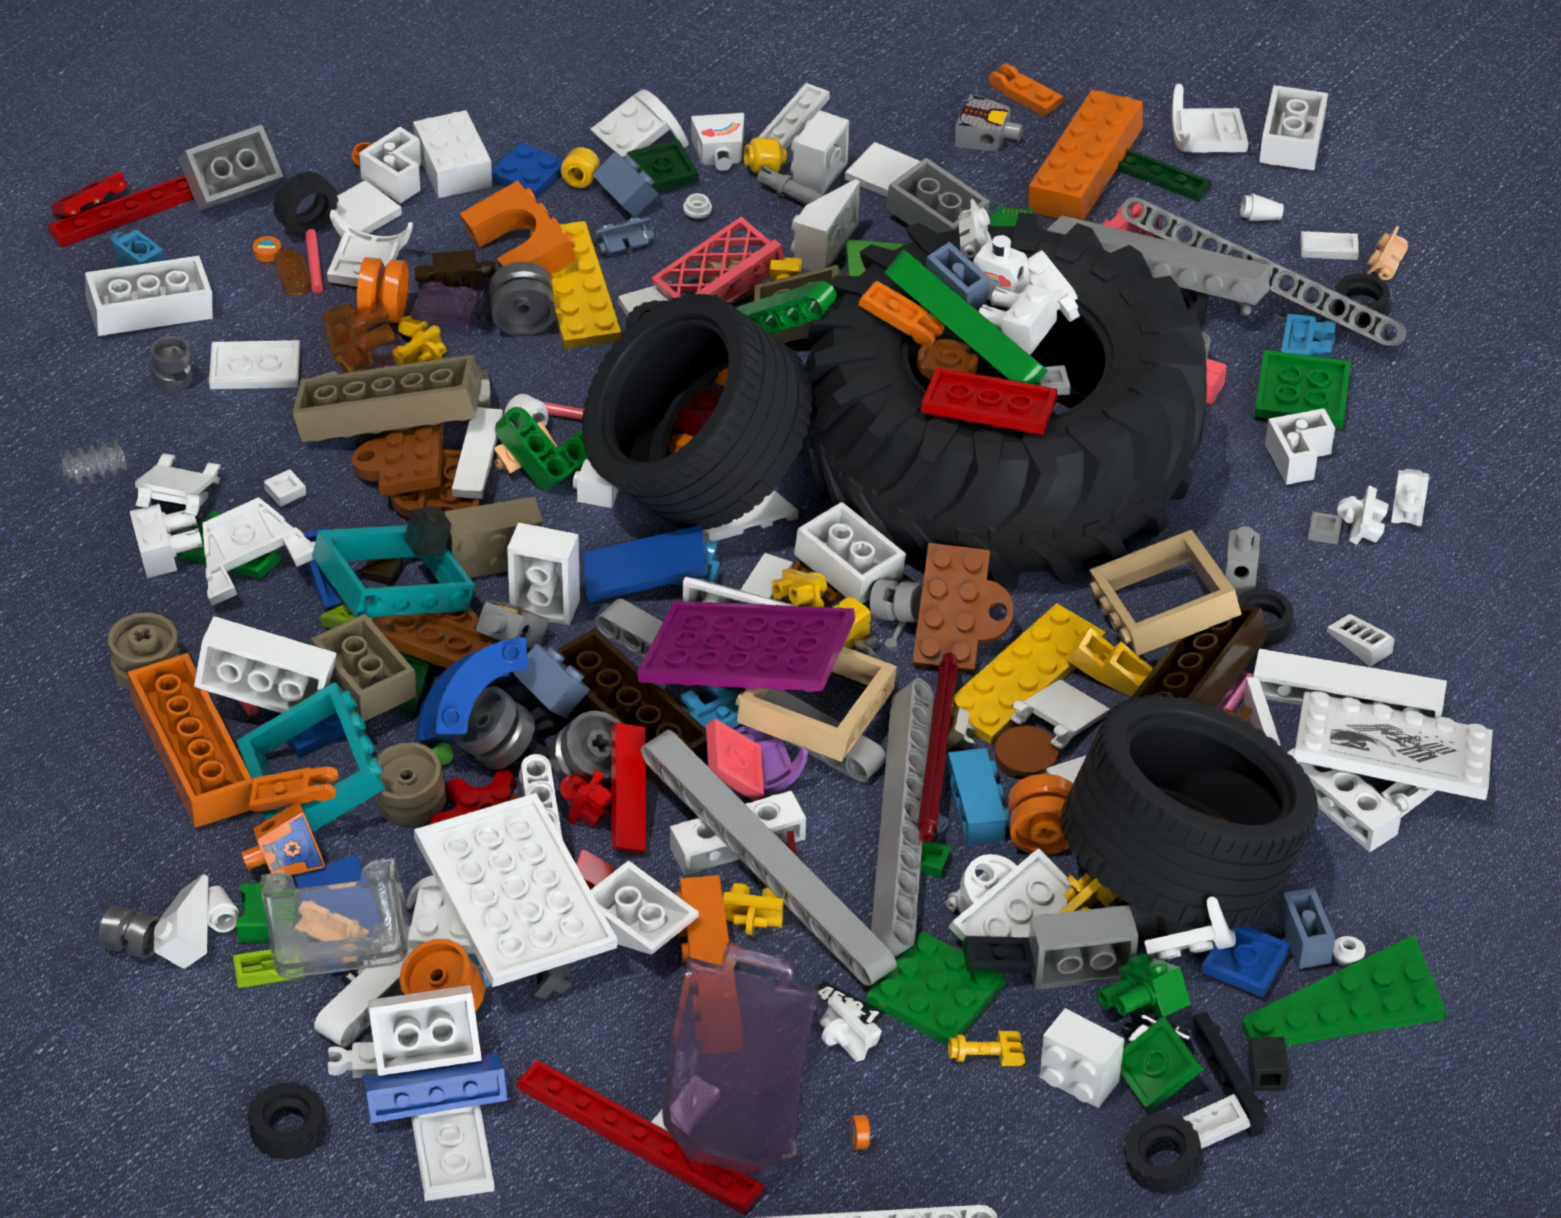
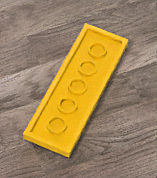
(581, 295)
(1021, 671)

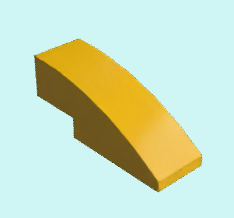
(1108, 664)

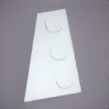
(771, 509)

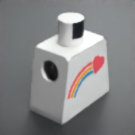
(718, 139)
(1003, 265)

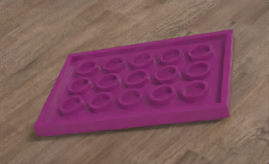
(747, 646)

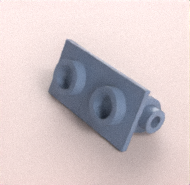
(610, 237)

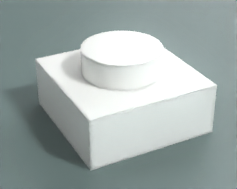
(285, 488)

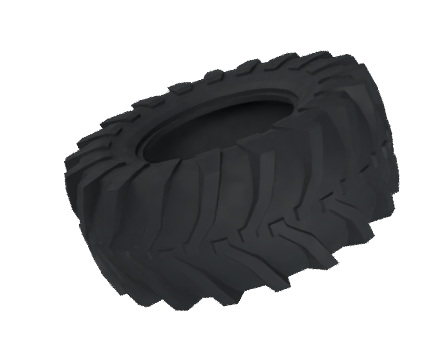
(1022, 495)

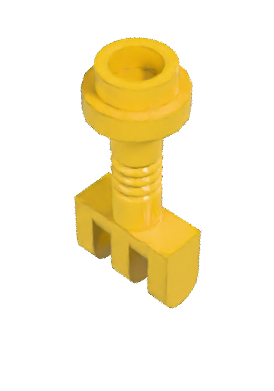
(1007, 1047)

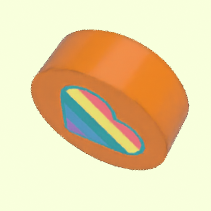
(266, 248)
(859, 1132)

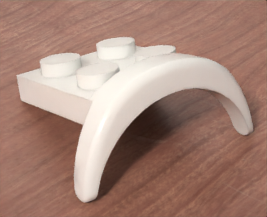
(637, 124)
(1207, 128)
(356, 246)
(433, 916)
(1197, 939)

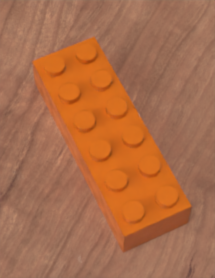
(1086, 156)
(191, 740)

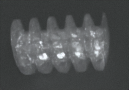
(93, 462)

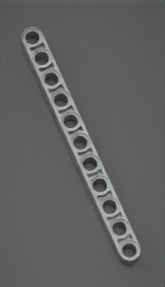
(1301, 286)
(636, 631)
(899, 839)
(769, 858)

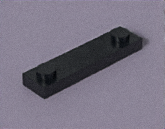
(1227, 1072)

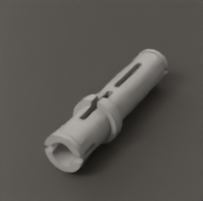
(787, 186)

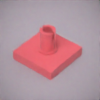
(735, 759)

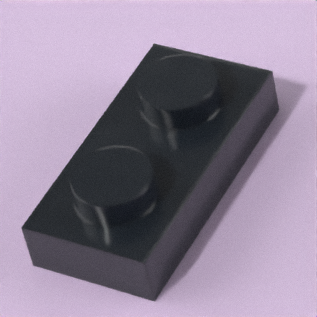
(998, 954)

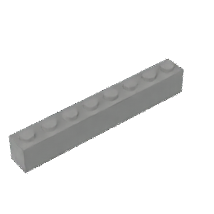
(1187, 265)

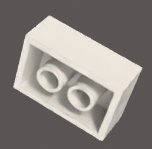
(1293, 127)
(453, 154)
(848, 552)
(544, 572)
(424, 1030)

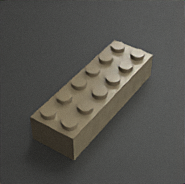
(387, 398)

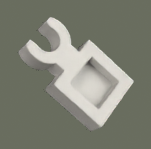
(359, 1060)

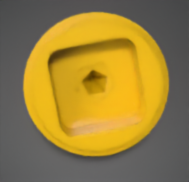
(410, 327)

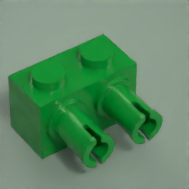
(1148, 986)

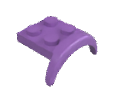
(776, 764)

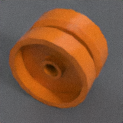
(383, 285)
(1036, 813)
(441, 966)

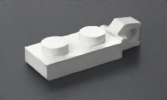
(1046, 275)

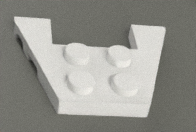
(243, 536)

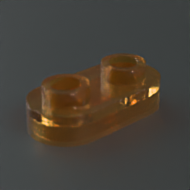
(292, 272)

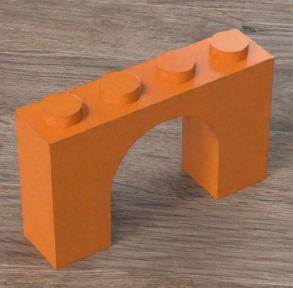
(514, 210)

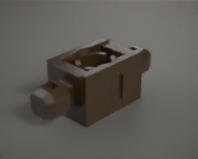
(455, 269)

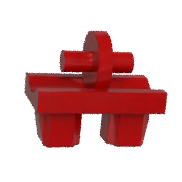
(588, 799)

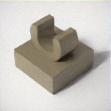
(960, 730)

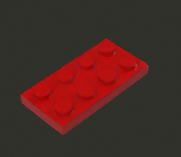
(989, 400)

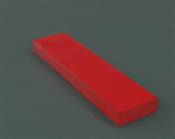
(628, 789)

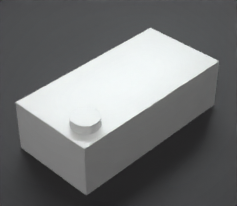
(148, 295)
(260, 666)

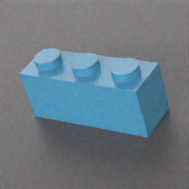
(977, 796)

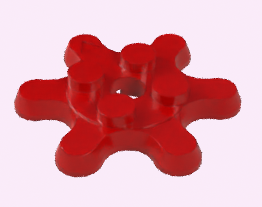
(472, 799)

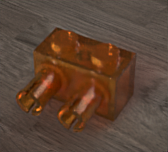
(349, 334)

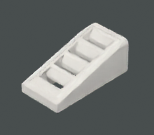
(1370, 654)

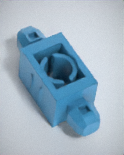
(135, 249)

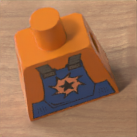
(285, 844)

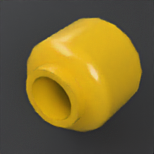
(764, 152)
(579, 167)

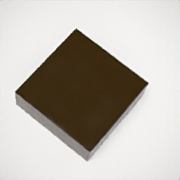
(382, 569)

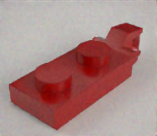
(89, 195)

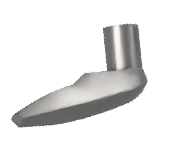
(867, 646)

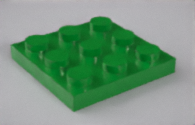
(1302, 384)
(935, 990)

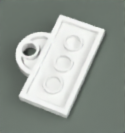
(1010, 897)

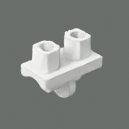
(1410, 497)
(1364, 516)
(844, 1027)

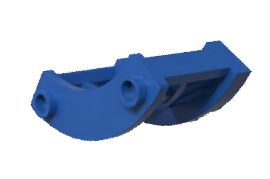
(456, 689)

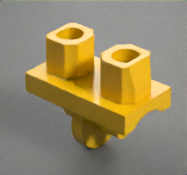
(422, 348)
(800, 588)
(1087, 893)
(752, 909)

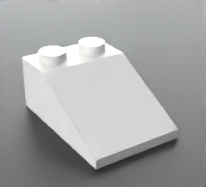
(825, 226)
(641, 909)

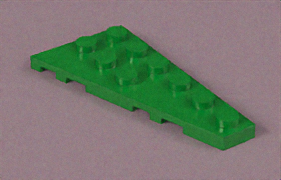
(1368, 996)

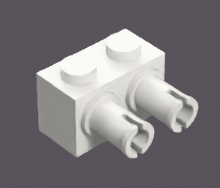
(1027, 317)
(155, 540)

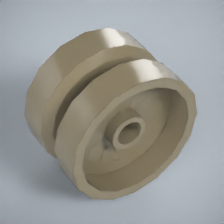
(139, 642)
(412, 784)

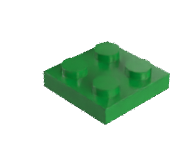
(1158, 1064)

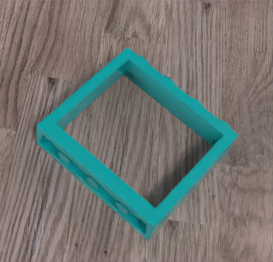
(388, 542)
(299, 718)

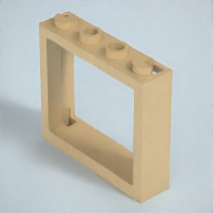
(1174, 623)
(814, 734)

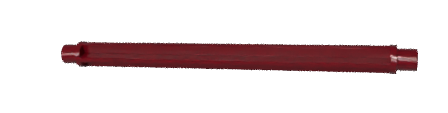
(937, 747)

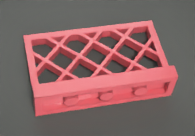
(732, 281)

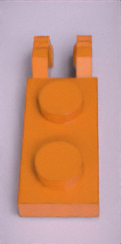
(1025, 90)
(901, 313)
(292, 787)

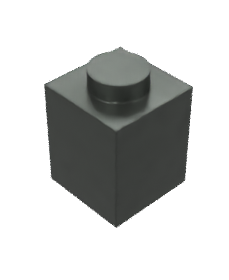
(427, 531)
(1268, 1063)

